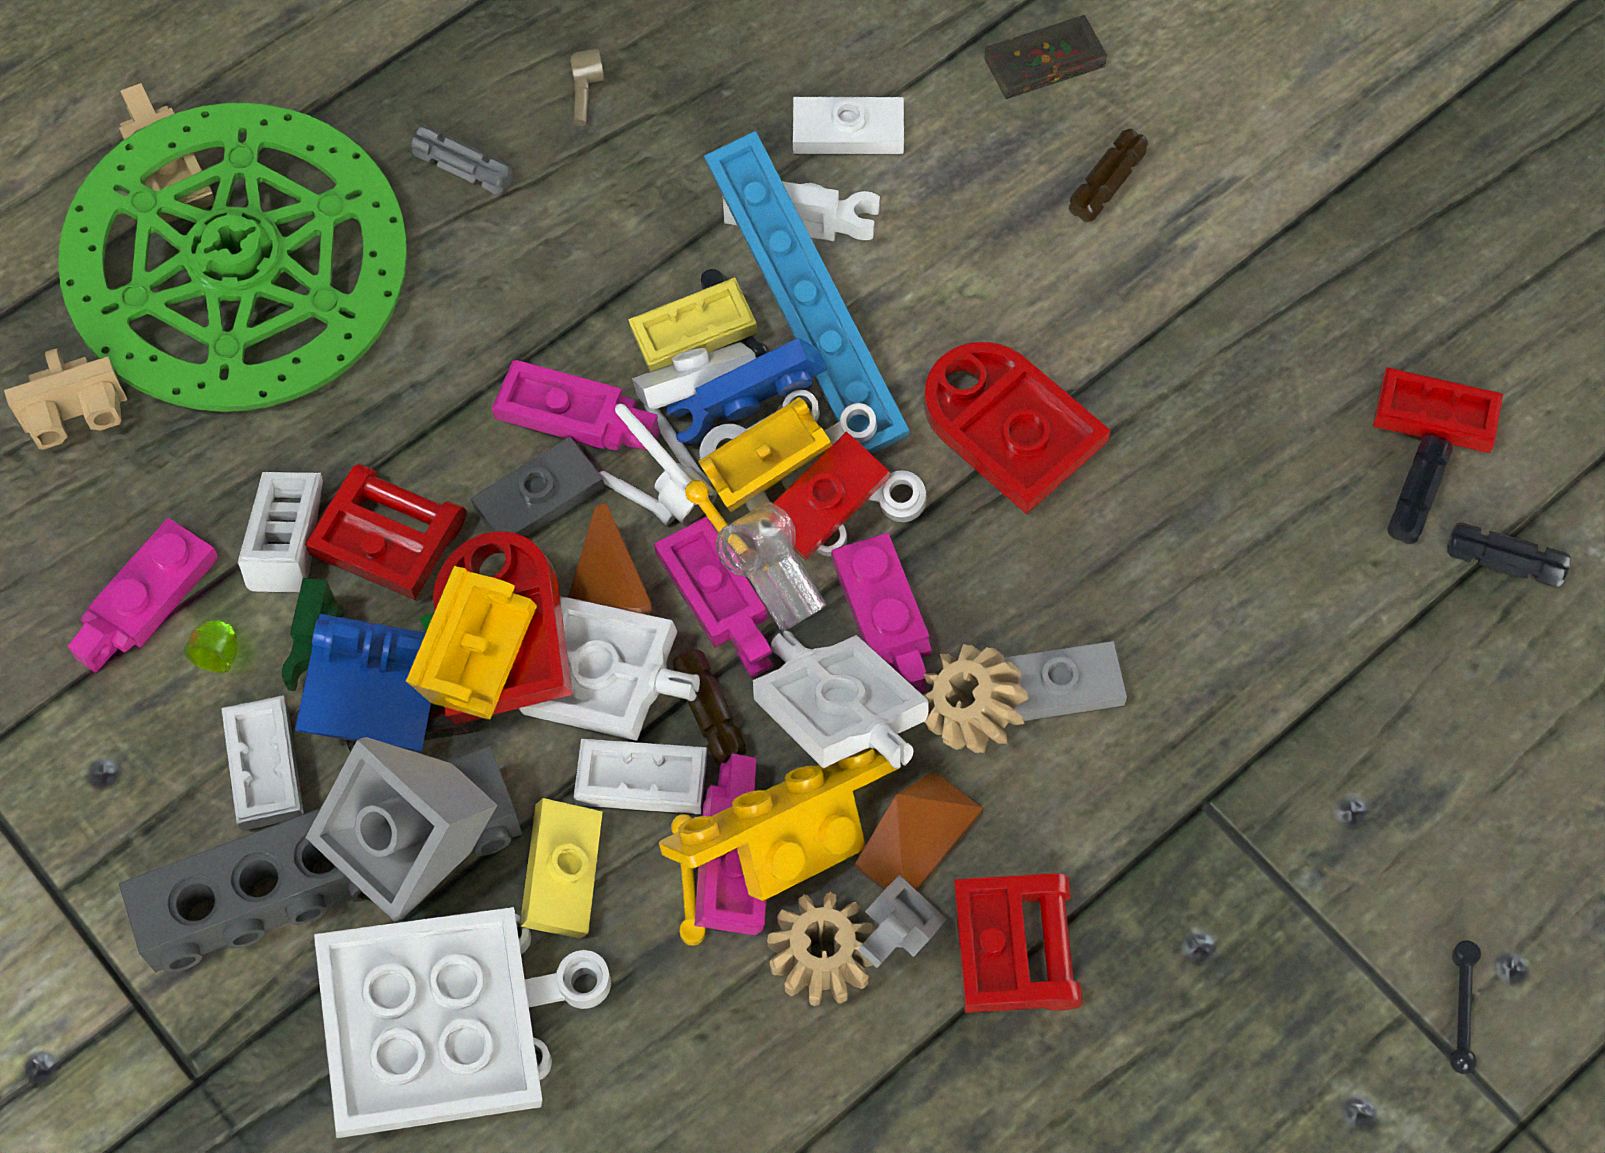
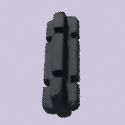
(1420, 489)
(1508, 554)

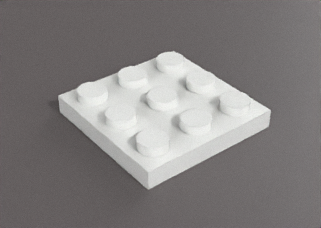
(426, 1022)

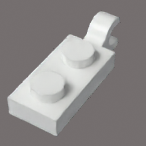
(826, 214)

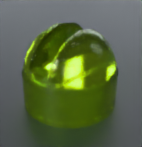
(212, 646)

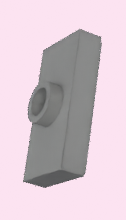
(1070, 680)

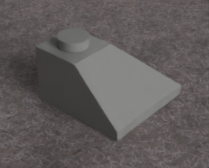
(399, 823)

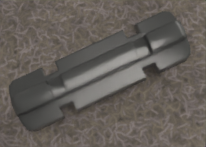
(462, 160)

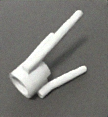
(672, 482)

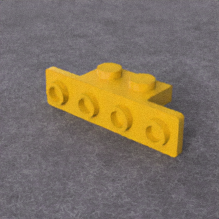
(786, 829)

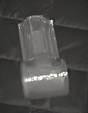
(762, 549)

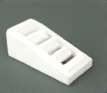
(280, 565)

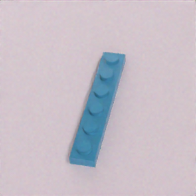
(803, 286)

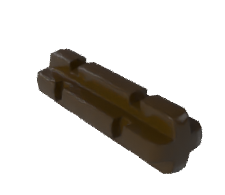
(1108, 175)
(711, 709)

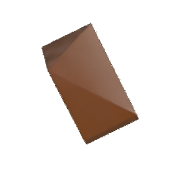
(606, 569)
(917, 832)

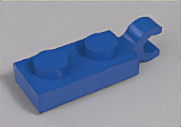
(742, 389)

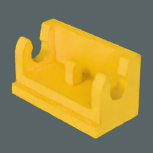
(765, 454)
(471, 643)

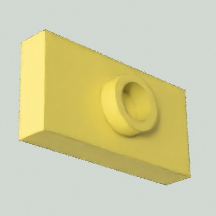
(696, 321)
(561, 869)

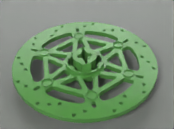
(236, 277)

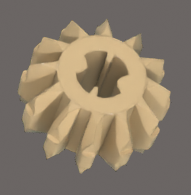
(995, 693)
(818, 925)

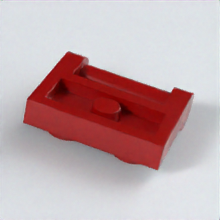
(380, 546)
(996, 949)

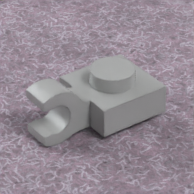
(901, 921)

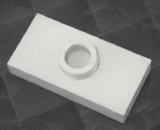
(848, 125)
(687, 373)
(262, 763)
(640, 776)

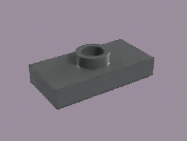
(539, 490)

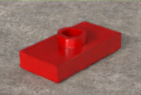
(1439, 407)
(831, 492)

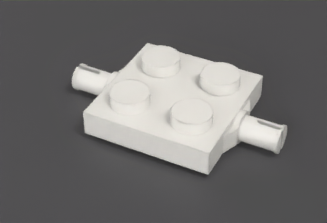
(614, 669)
(840, 700)

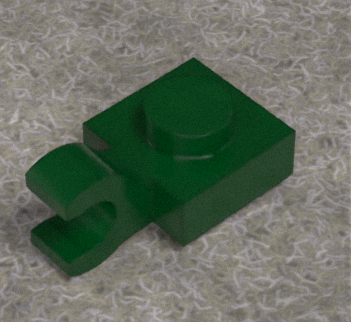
(313, 599)

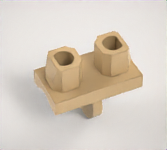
(65, 393)

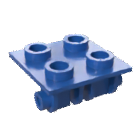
(360, 684)

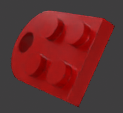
(1012, 423)
(542, 660)

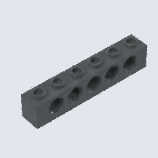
(163, 898)

